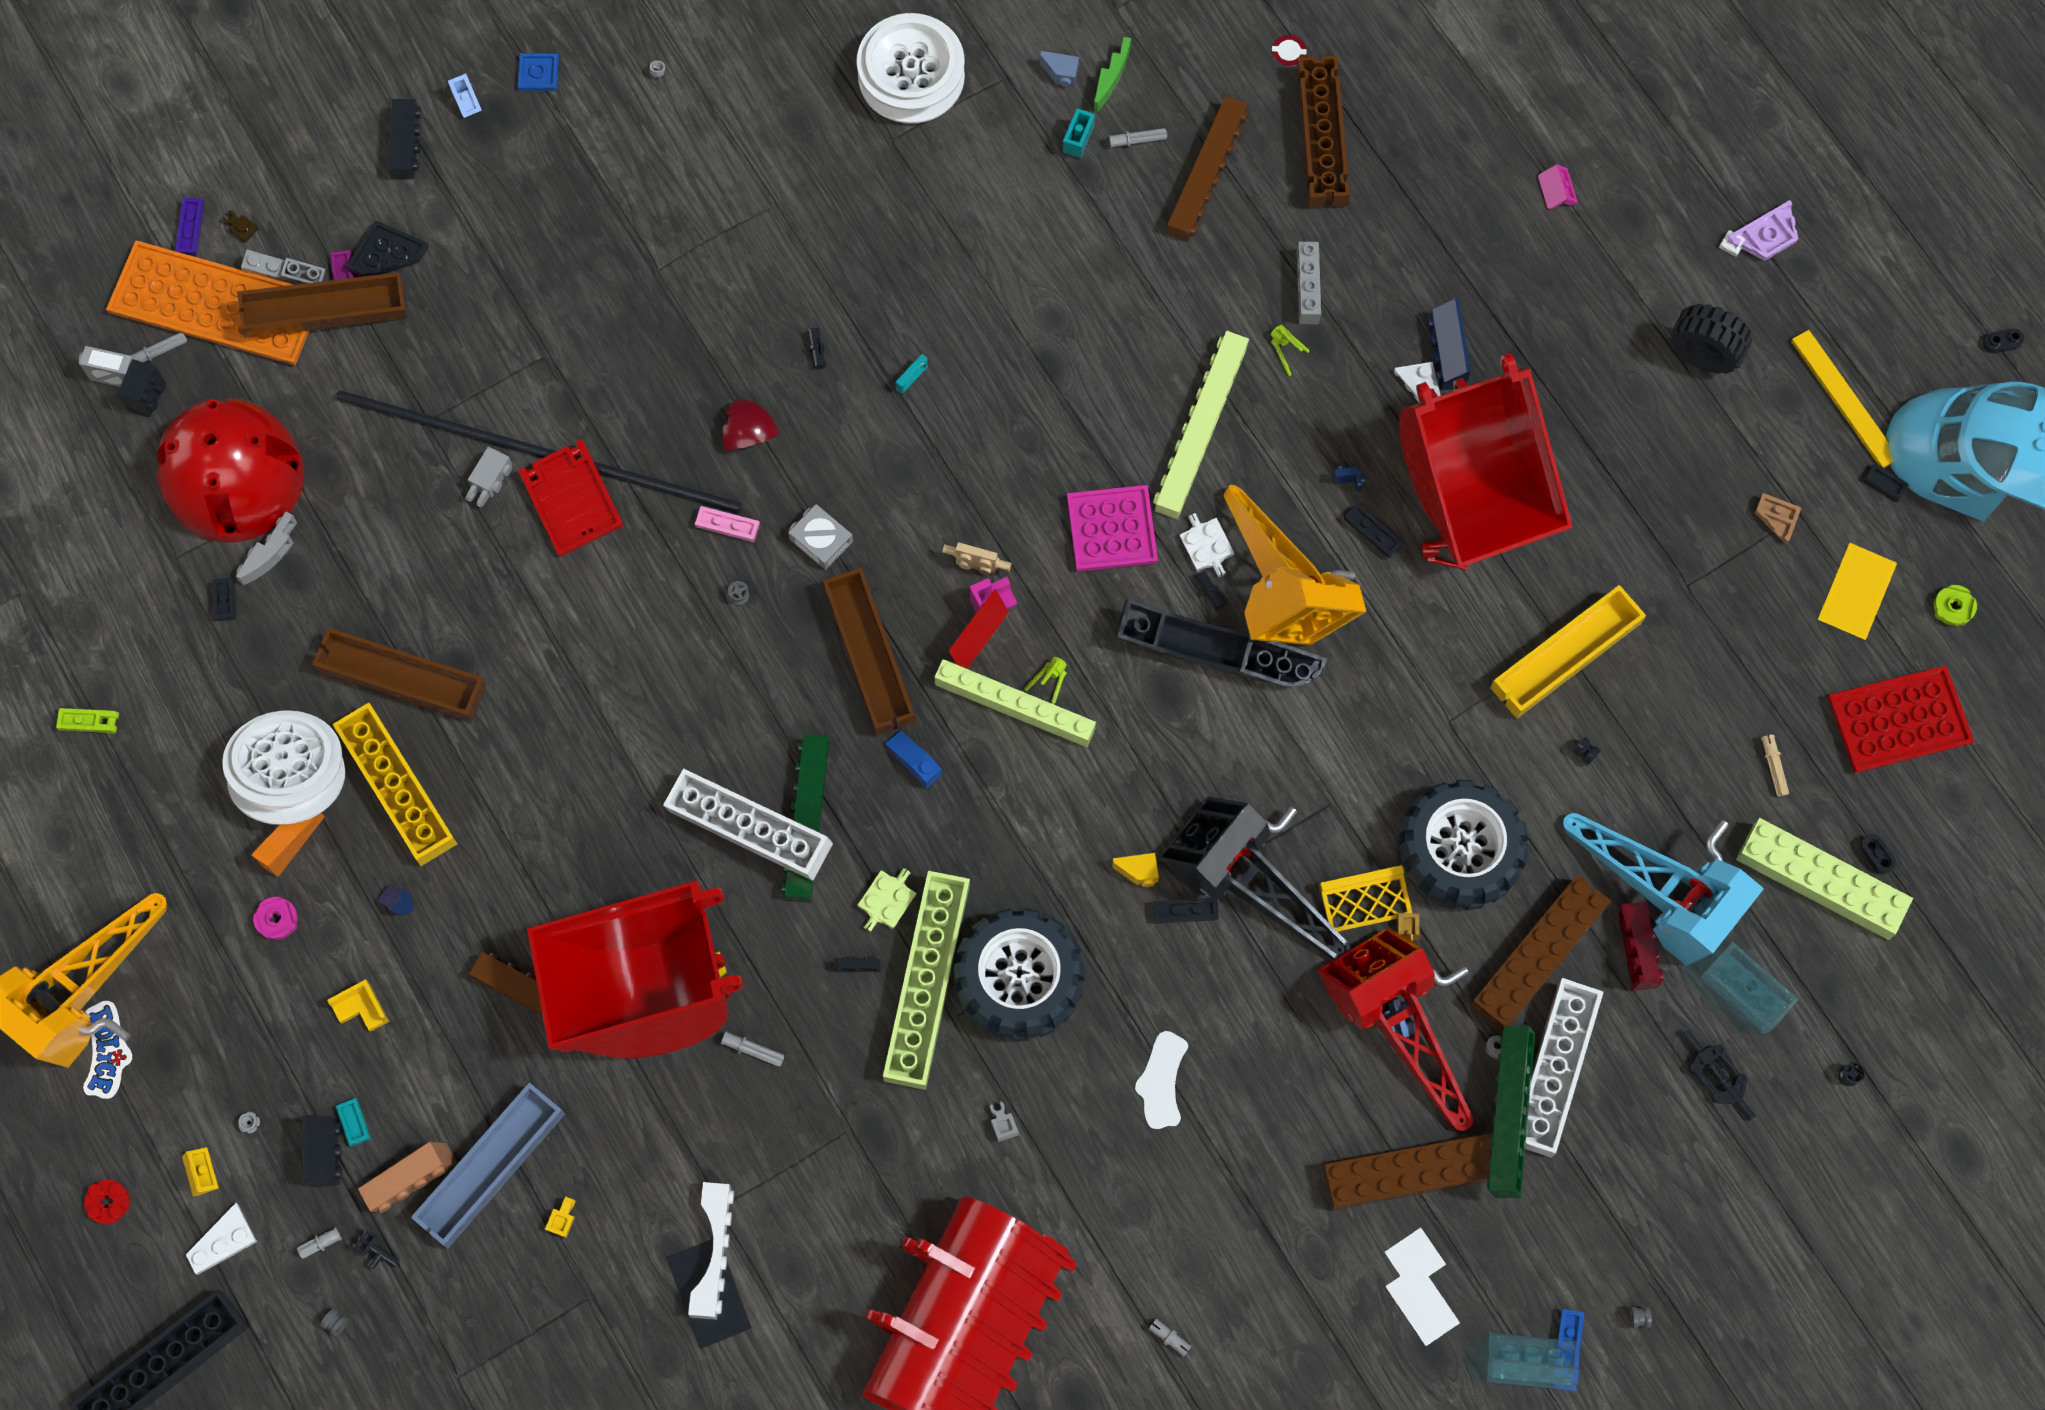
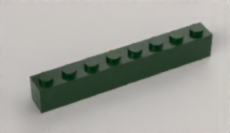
(808, 805)
(1511, 1112)

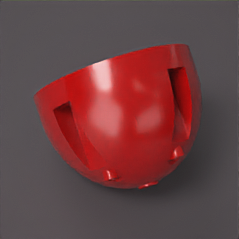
(250, 478)

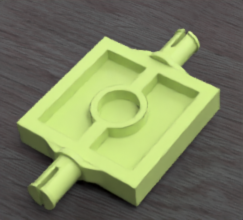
(886, 899)

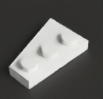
(222, 1241)

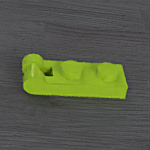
(87, 720)

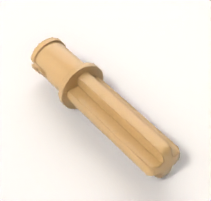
(1773, 758)

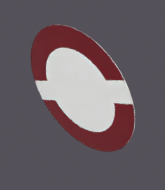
(1288, 50)

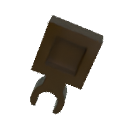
(241, 227)

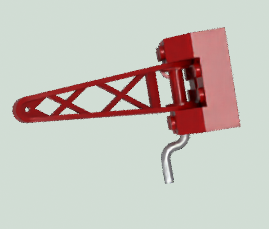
(1376, 974)

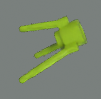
(1283, 337)
(1054, 669)

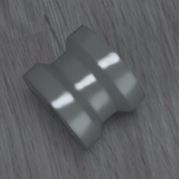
(738, 588)
(1640, 1317)
(334, 1322)

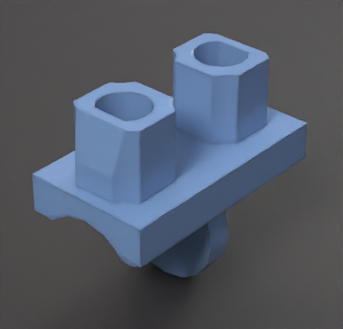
(1403, 1028)

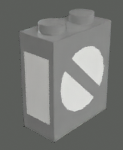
(104, 365)
(820, 536)

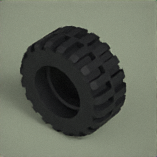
(1711, 338)

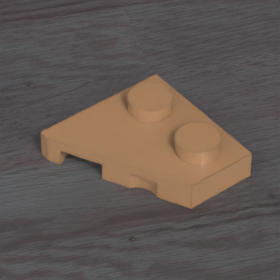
(1778, 515)

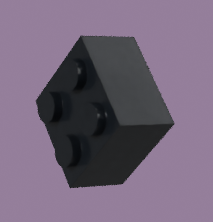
(141, 388)

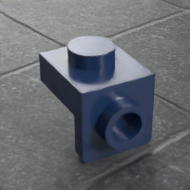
(1349, 474)

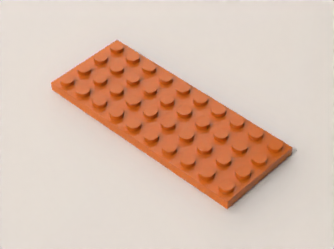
(196, 300)

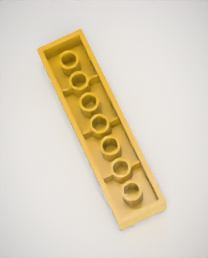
(395, 784)

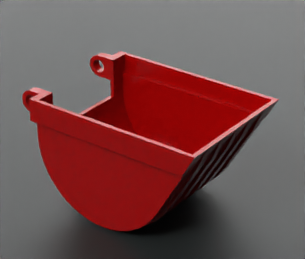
(1484, 464)
(633, 975)

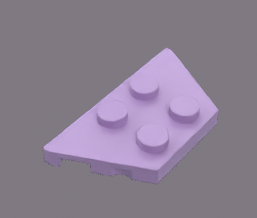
(1768, 233)

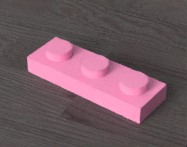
(727, 524)

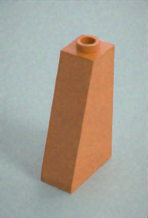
(284, 843)

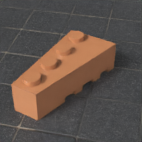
(407, 1176)

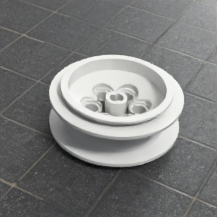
(906, 38)
(266, 762)

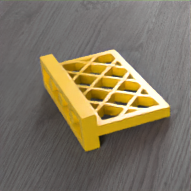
(1357, 882)

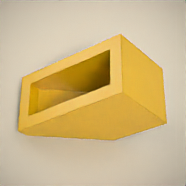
(1138, 869)

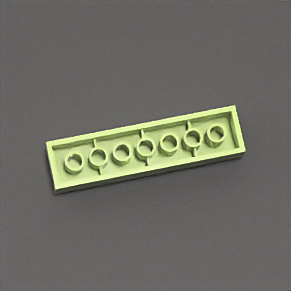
(1824, 879)

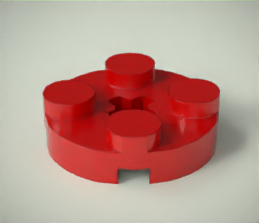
(115, 1210)

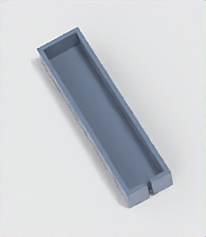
(488, 1165)

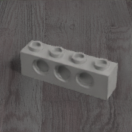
(1308, 283)

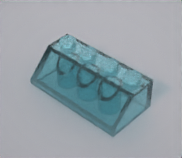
(1532, 1362)

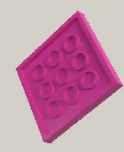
(1112, 528)

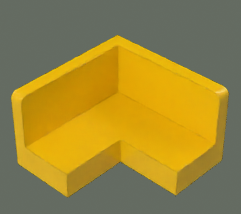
(359, 1000)

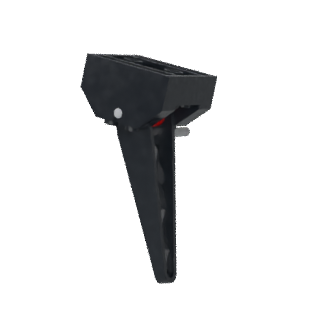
(1212, 844)

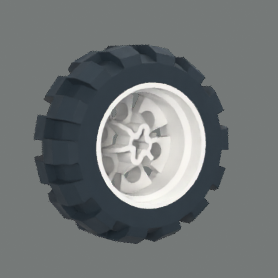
(1469, 805)
(1023, 933)

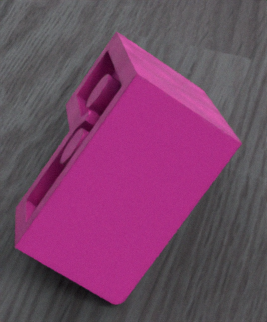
(981, 591)

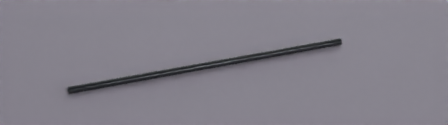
(535, 450)

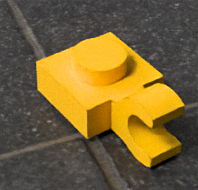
(561, 1221)

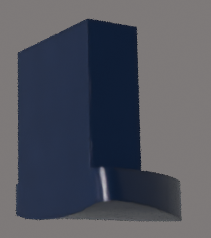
(396, 900)

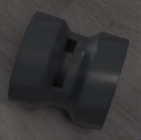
(1582, 747)
(1855, 1071)

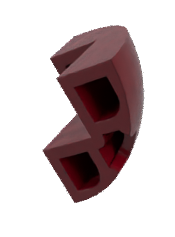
(747, 425)

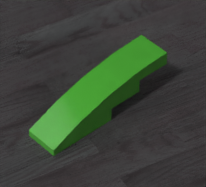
(1110, 77)

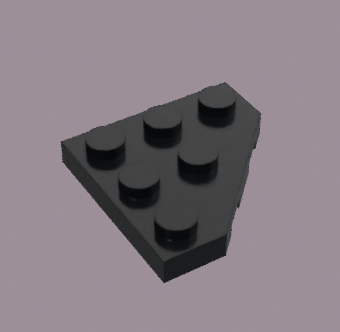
(385, 250)

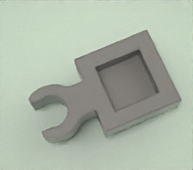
(1003, 1124)

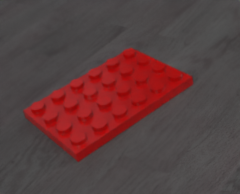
(1900, 719)

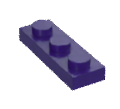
(190, 226)

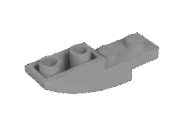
(282, 270)
(264, 557)

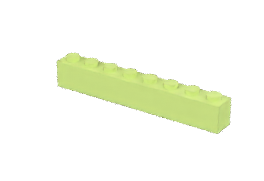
(1015, 703)

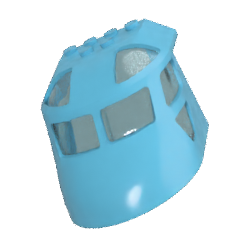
(1972, 446)

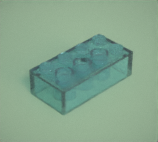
(1767, 998)

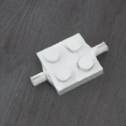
(1207, 544)

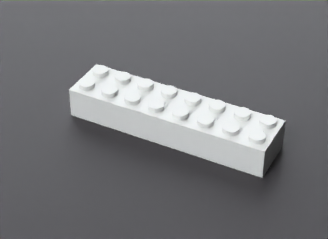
(748, 824)
(1559, 1063)

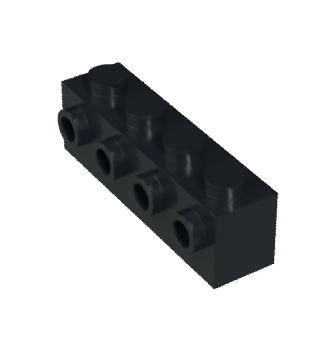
(403, 138)

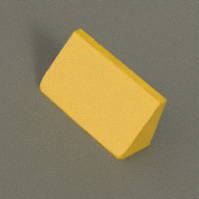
(199, 1171)

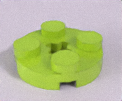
(1946, 613)

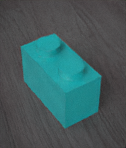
(1078, 133)

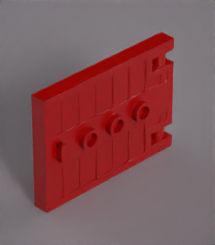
(571, 498)

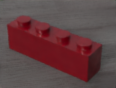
(1639, 946)

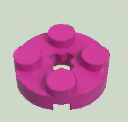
(286, 924)

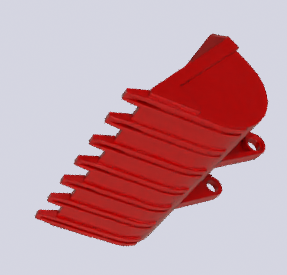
(966, 1313)

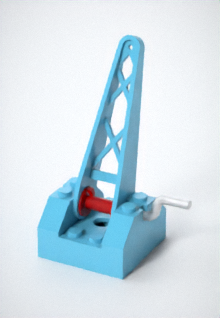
(1722, 888)

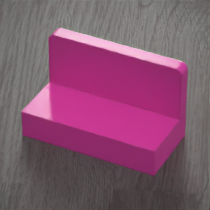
(1557, 187)

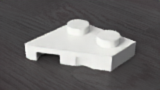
(1418, 374)

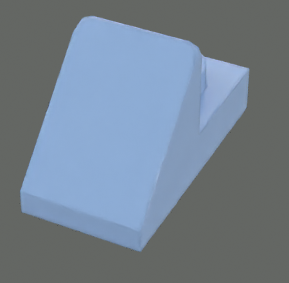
(464, 95)

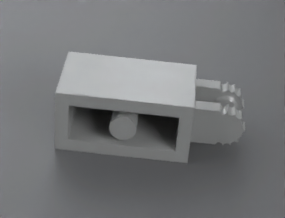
(488, 475)

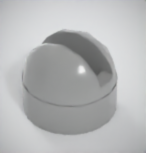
(657, 69)

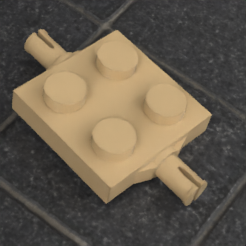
(976, 558)

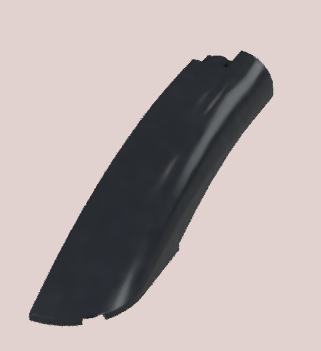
(1216, 646)

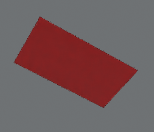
(979, 630)

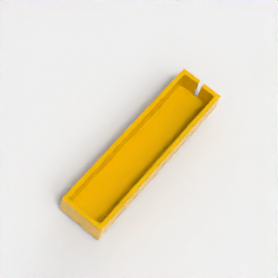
(1568, 651)

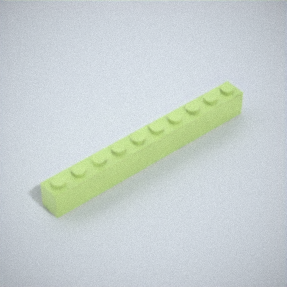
(1201, 425)

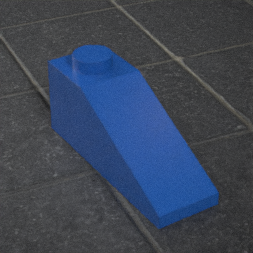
(915, 759)

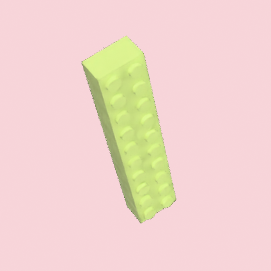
(926, 980)

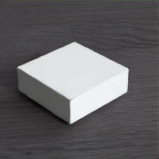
(1729, 247)

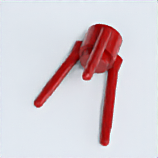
(1431, 549)

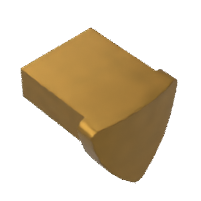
(1408, 925)

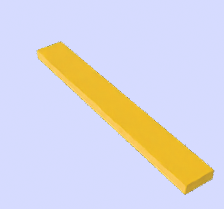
(1843, 398)

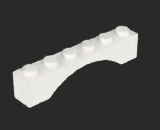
(705, 1297)

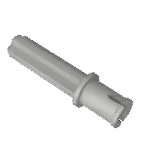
(1137, 137)
(160, 348)
(752, 1049)

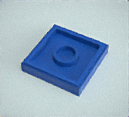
(538, 72)

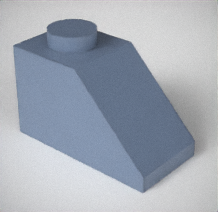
(1060, 67)

